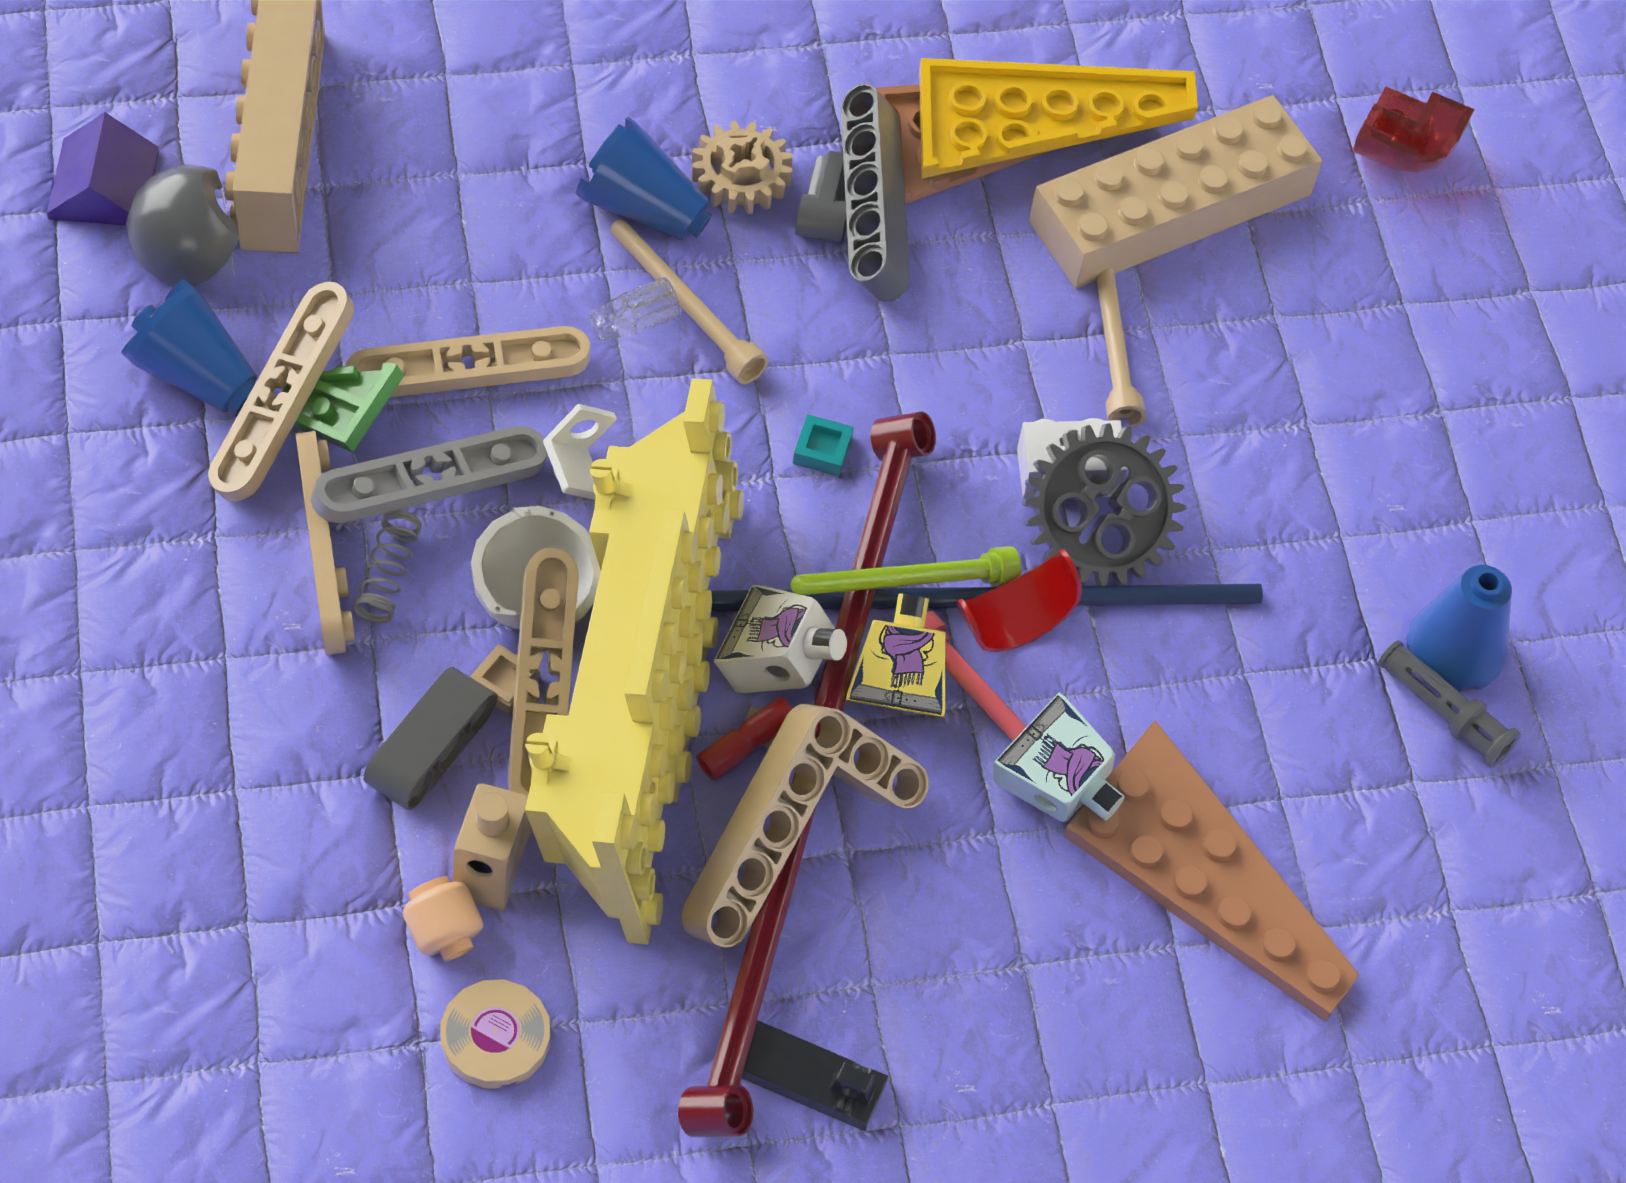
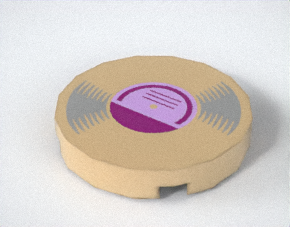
(495, 1033)

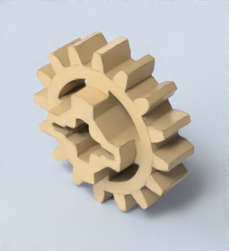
(742, 167)

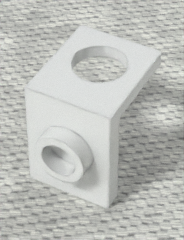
(570, 450)

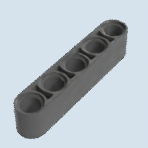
(874, 193)

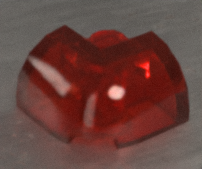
(1410, 132)

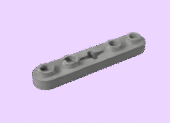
(464, 466)

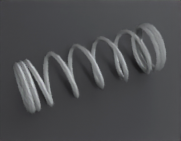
(377, 600)

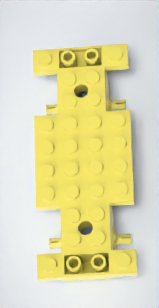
(643, 661)

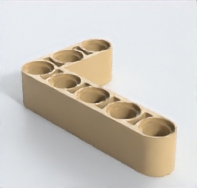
(789, 812)

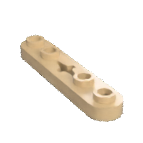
(497, 359)
(296, 361)
(329, 581)
(546, 626)

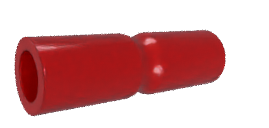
(741, 742)

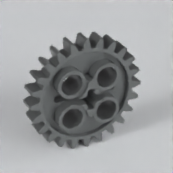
(1140, 530)

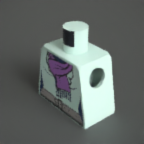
(1059, 764)

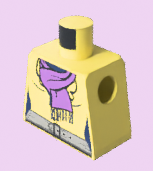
(902, 663)

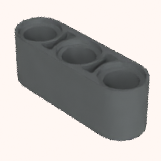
(430, 738)

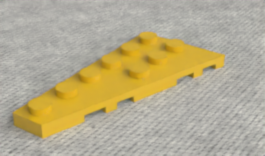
(1013, 110)

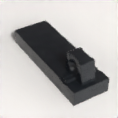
(813, 1076)

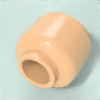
(442, 918)

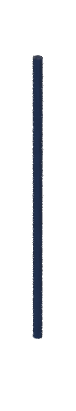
(1091, 595)

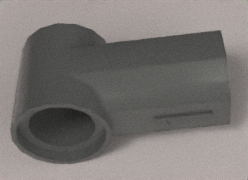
(824, 207)

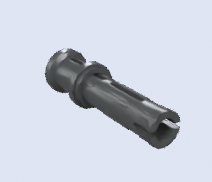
(1472, 713)

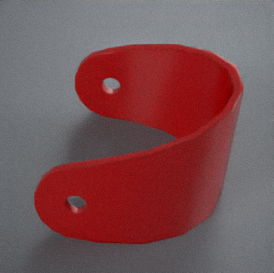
(1025, 606)

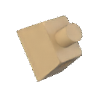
(495, 834)

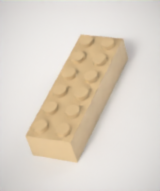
(276, 123)
(1174, 190)

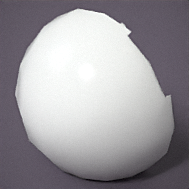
(508, 546)

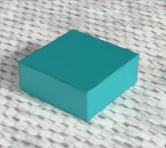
(823, 445)

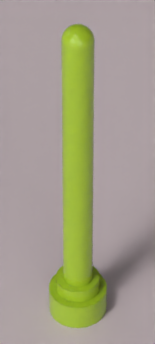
(994, 567)

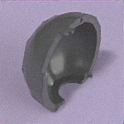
(180, 227)

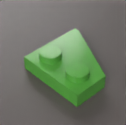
(347, 403)

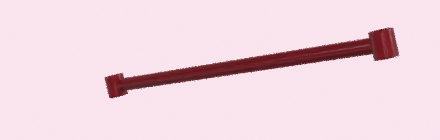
(725, 1105)

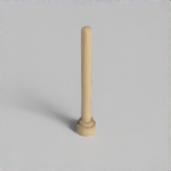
(743, 358)
(1124, 399)

